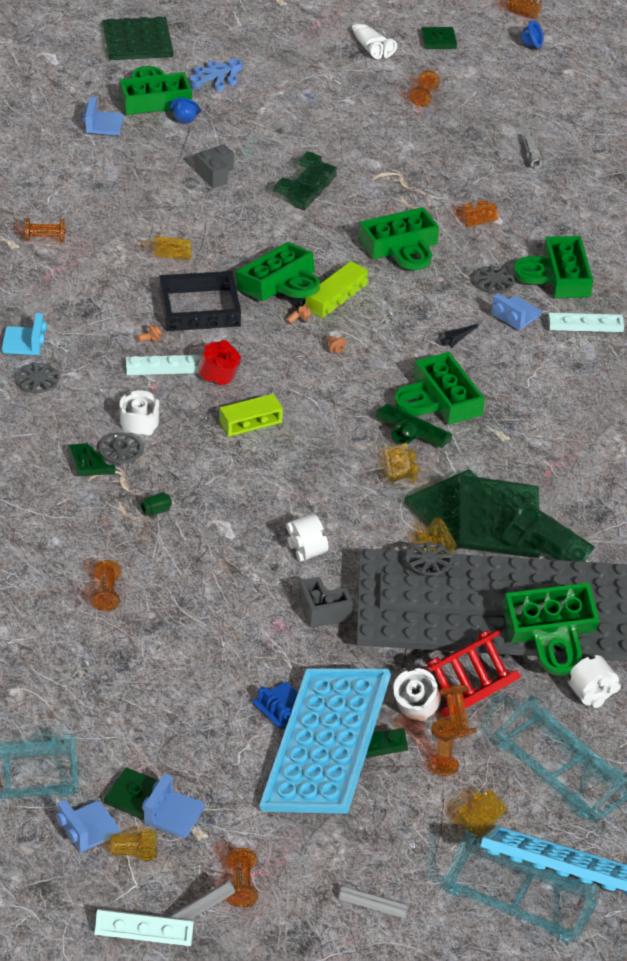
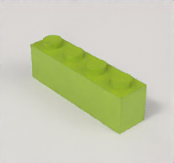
(338, 289)

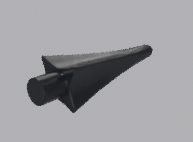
(454, 336)

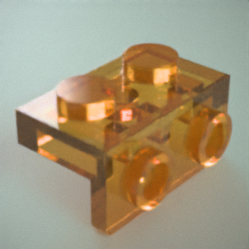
(478, 213)

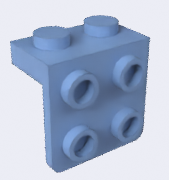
(101, 122)
(514, 311)
(170, 809)
(86, 825)

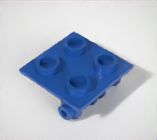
(276, 703)

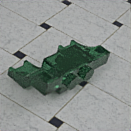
(309, 183)
(546, 534)

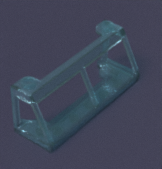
(37, 749)
(616, 776)
(587, 891)

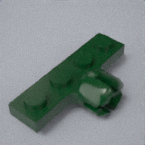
(408, 427)
(387, 742)

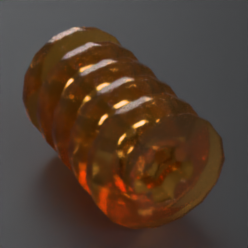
(526, 7)

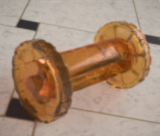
(421, 95)
(54, 230)
(106, 598)
(457, 708)
(444, 762)
(241, 862)

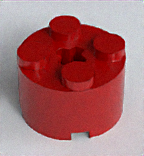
(219, 362)

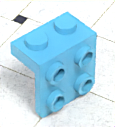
(25, 339)

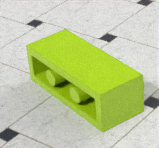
(250, 415)

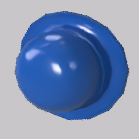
(532, 35)
(184, 109)

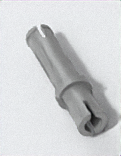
(532, 152)

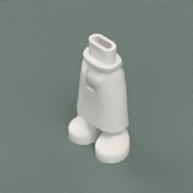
(374, 42)

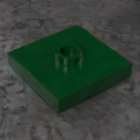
(439, 37)
(130, 792)

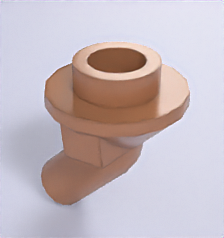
(304, 313)
(154, 333)
(335, 344)

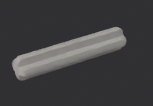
(205, 901)
(373, 902)

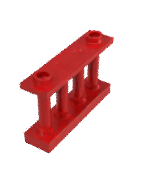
(488, 686)

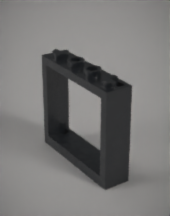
(199, 283)

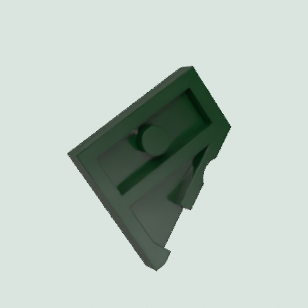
(88, 461)

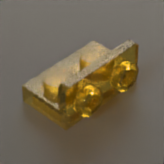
(173, 248)
(401, 463)
(437, 534)
(482, 813)

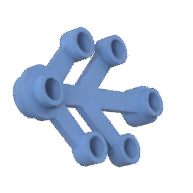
(233, 66)

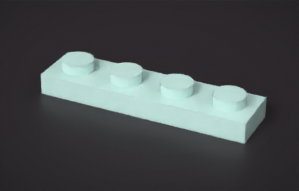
(586, 322)
(162, 364)
(144, 927)

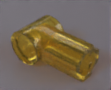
(142, 844)

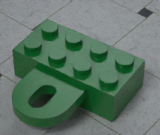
(152, 92)
(399, 236)
(562, 266)
(281, 272)
(442, 388)
(552, 619)

